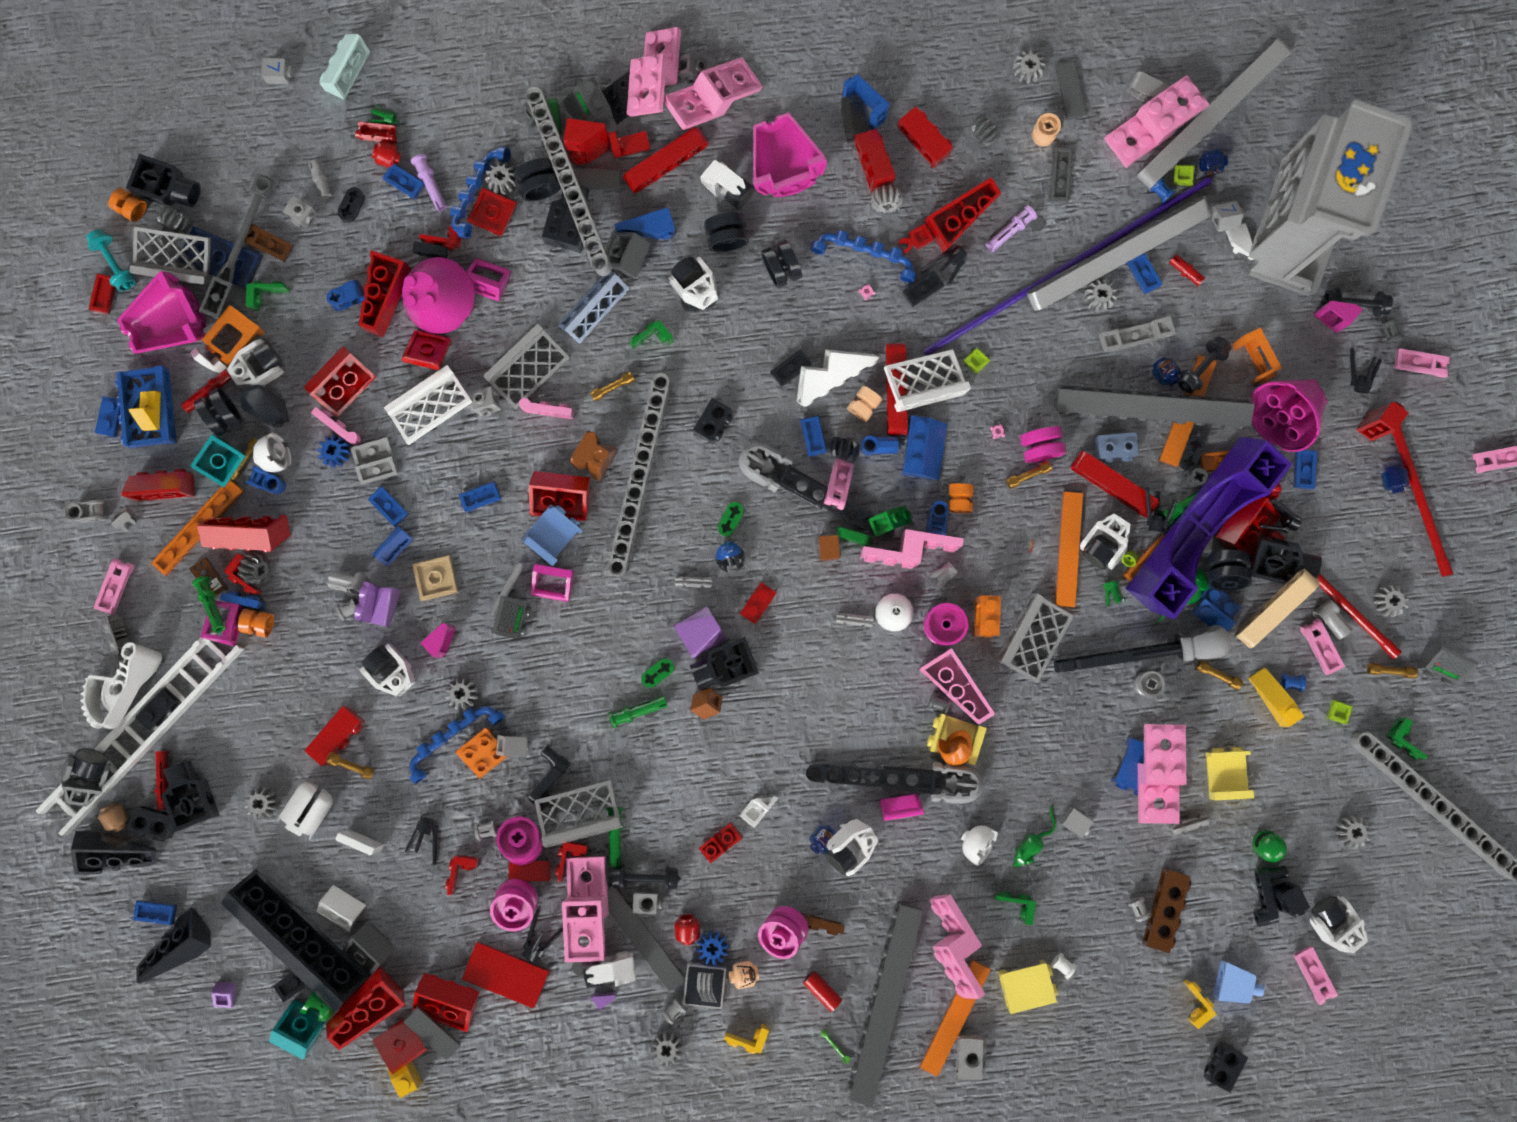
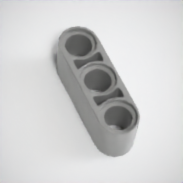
(1147, 87)

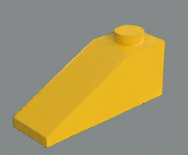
(1276, 698)
(405, 1080)

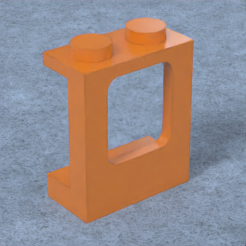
(240, 322)
(1252, 342)
(987, 616)

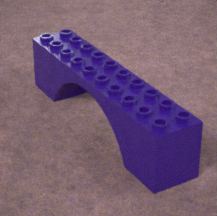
(1243, 476)

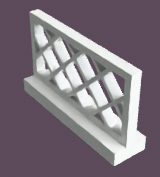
(934, 394)
(421, 395)

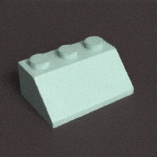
(344, 65)

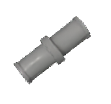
(319, 179)

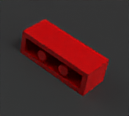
(925, 136)
(1382, 421)
(335, 735)

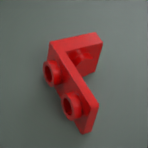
(628, 144)
(453, 240)
(232, 571)
(576, 849)
(466, 862)

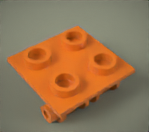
(480, 753)

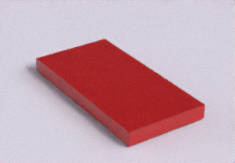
(505, 974)

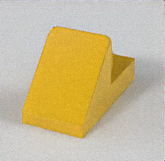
(149, 412)

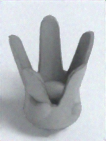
(945, 573)

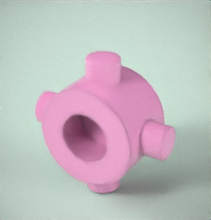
(866, 291)
(997, 431)

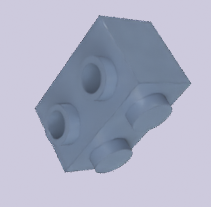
(1116, 447)

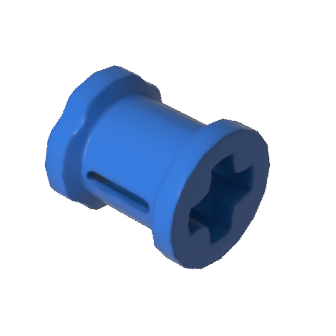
(1162, 190)
(1293, 682)

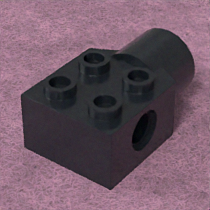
(162, 183)
(560, 225)
(1281, 560)
(725, 665)
(187, 797)

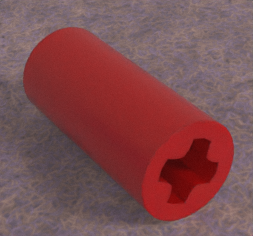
(822, 991)

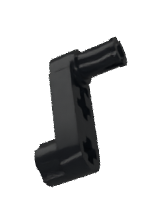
(559, 764)
(1268, 913)

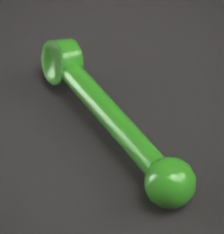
(846, 1059)

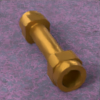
(627, 378)
(248, 452)
(1042, 468)
(1204, 667)
(1406, 672)
(364, 771)

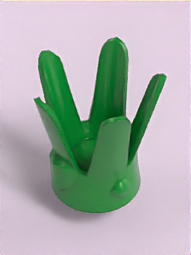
(389, 116)
(1113, 587)

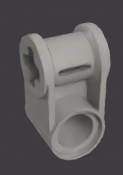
(89, 511)

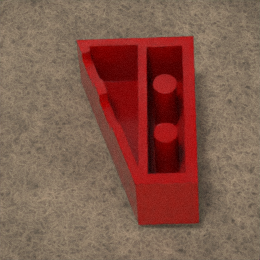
(874, 159)

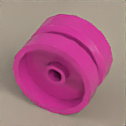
(1042, 444)
(953, 616)
(510, 843)
(514, 905)
(783, 932)

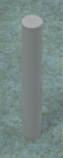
(509, 585)

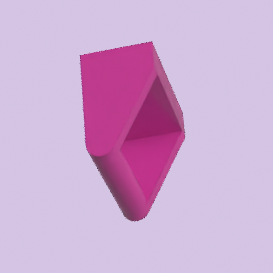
(485, 286)
(1343, 315)
(551, 571)
(231, 633)
(439, 640)
(901, 806)

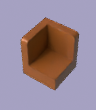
(829, 547)
(706, 703)

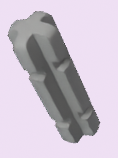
(693, 581)
(852, 619)
(1190, 824)

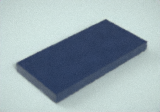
(220, 250)

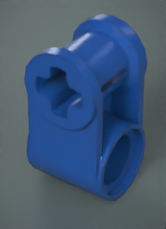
(347, 294)
(263, 480)
(937, 521)

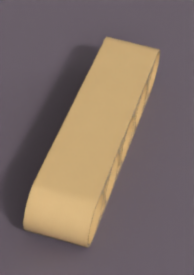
(1277, 608)

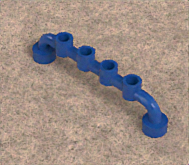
(464, 229)
(841, 239)
(440, 739)

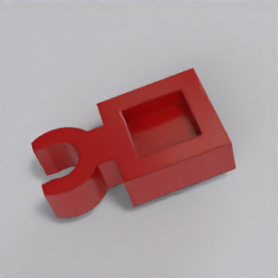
(918, 237)

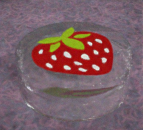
(1034, 547)

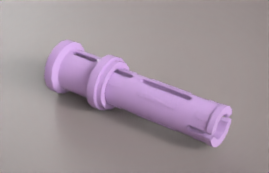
(426, 174)
(1019, 224)

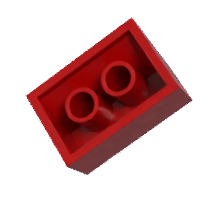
(585, 140)
(339, 382)
(159, 485)
(567, 491)
(1244, 527)
(446, 1001)

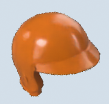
(956, 748)

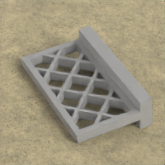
(183, 274)
(515, 354)
(1019, 633)
(583, 830)

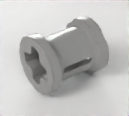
(346, 609)
(485, 830)
(1139, 909)
(674, 1011)

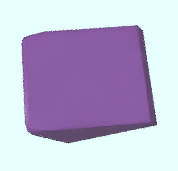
(223, 994)
(603, 998)

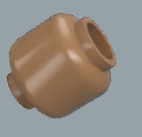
(113, 817)

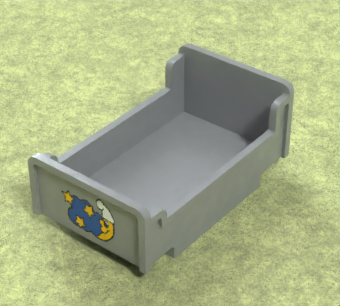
(1328, 191)

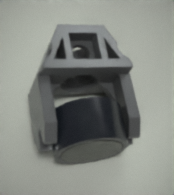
(90, 770)

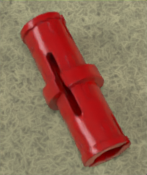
(1187, 270)

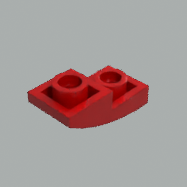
(720, 842)
(533, 872)

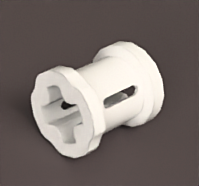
(1064, 965)

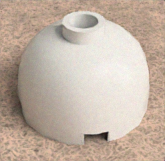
(271, 453)
(885, 614)
(978, 843)

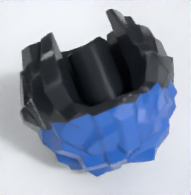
(729, 554)

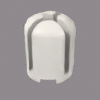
(314, 815)

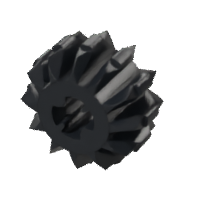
(843, 449)

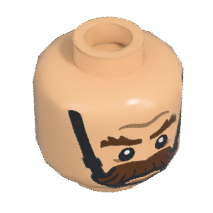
(744, 974)

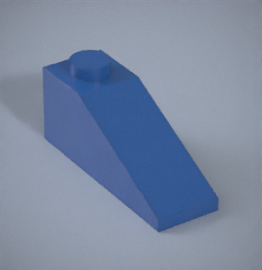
(651, 225)

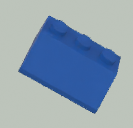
(924, 448)

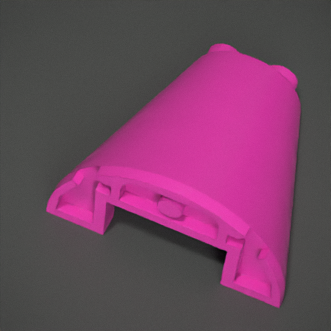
(784, 157)
(162, 316)

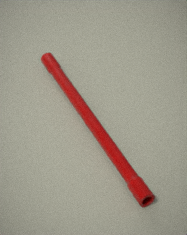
(1441, 558)
(1385, 643)

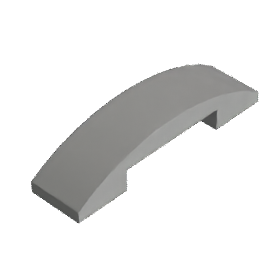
(1137, 335)

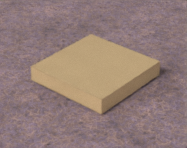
(435, 578)

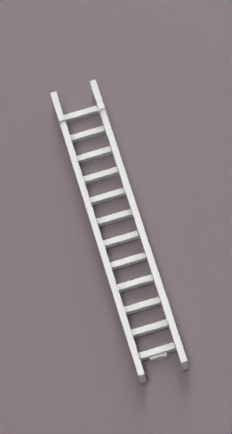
(158, 732)

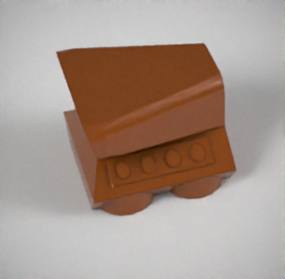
(593, 455)

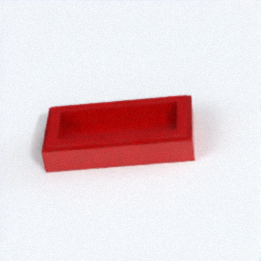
(102, 294)

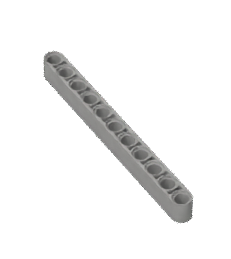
(1214, 113)
(563, 174)
(1119, 253)
(638, 465)
(1429, 801)

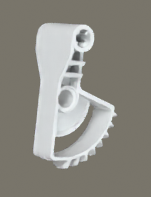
(120, 690)

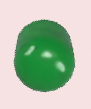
(1271, 847)
(315, 1002)

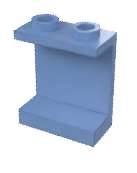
(551, 533)

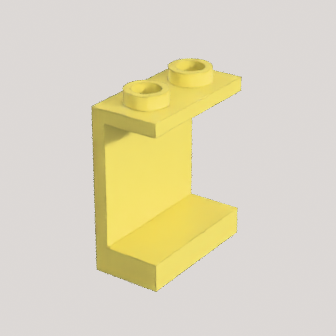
(947, 725)
(1228, 774)
(1028, 987)

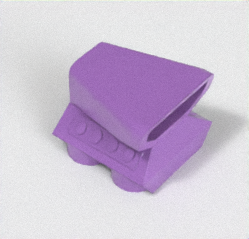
(376, 604)
(700, 632)

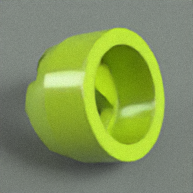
(1132, 561)

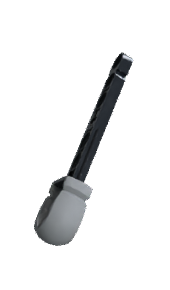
(788, 479)
(1197, 643)
(926, 780)

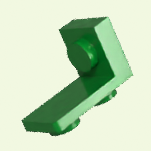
(253, 291)
(653, 327)
(890, 520)
(1399, 730)
(1026, 912)

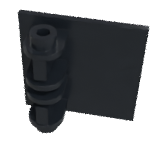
(617, 97)

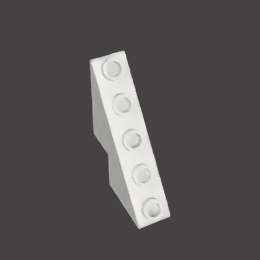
(835, 370)

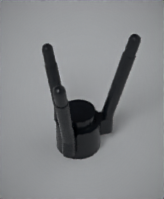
(954, 257)
(1363, 383)
(1288, 519)
(1157, 522)
(425, 826)
(533, 949)

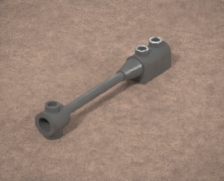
(221, 284)

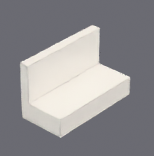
(340, 908)

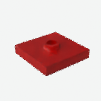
(492, 212)
(426, 350)
(399, 1046)

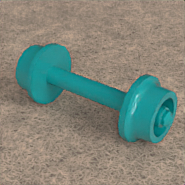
(100, 240)

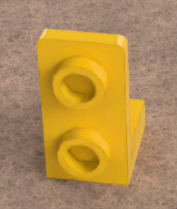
(1200, 1015)
(752, 1047)

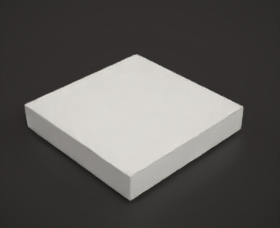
(359, 842)

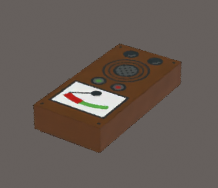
(205, 568)

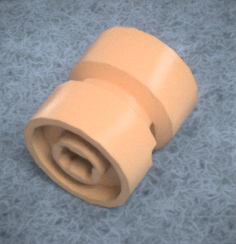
(1046, 129)
(865, 402)

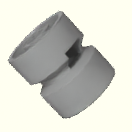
(1148, 683)

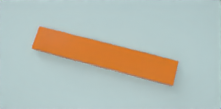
(1180, 433)
(189, 534)
(1068, 549)
(951, 1025)

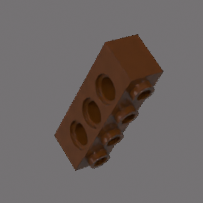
(1161, 900)

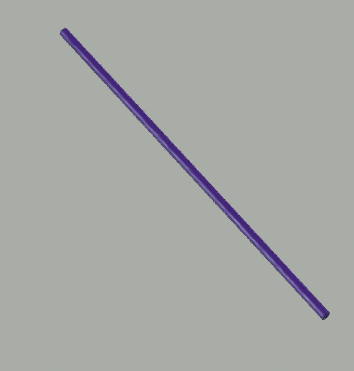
(1093, 250)

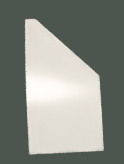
(1240, 240)
(214, 364)
(757, 809)

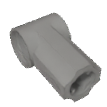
(347, 583)
(1330, 616)

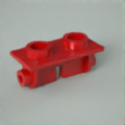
(376, 132)

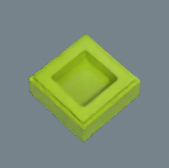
(1184, 175)
(976, 361)
(1339, 712)

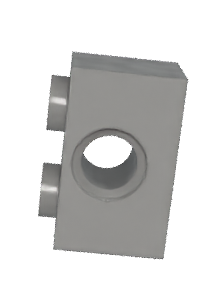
(970, 1069)

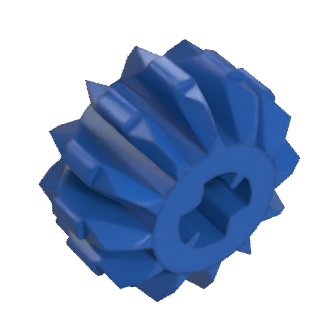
(340, 452)
(708, 952)

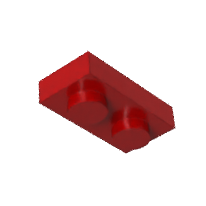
(758, 603)

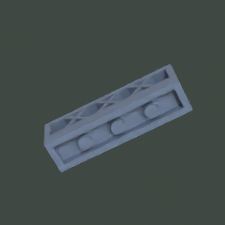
(587, 304)

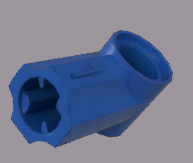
(881, 445)

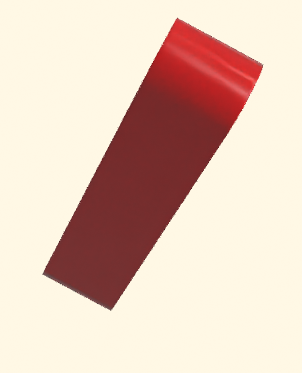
(665, 160)
(896, 421)
(1112, 483)

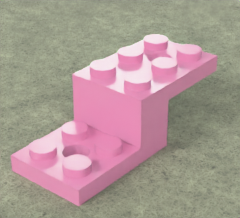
(653, 72)
(712, 93)
(1156, 121)
(911, 549)
(1161, 773)
(585, 909)
(956, 946)

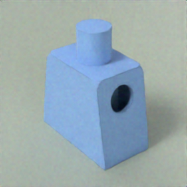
(1236, 984)

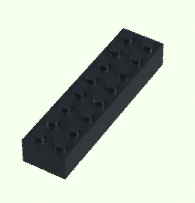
(294, 939)

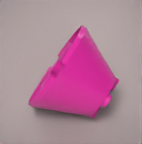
(438, 295)
(1289, 413)

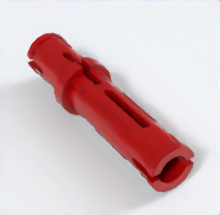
(219, 381)
(161, 760)

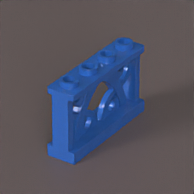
(161, 384)

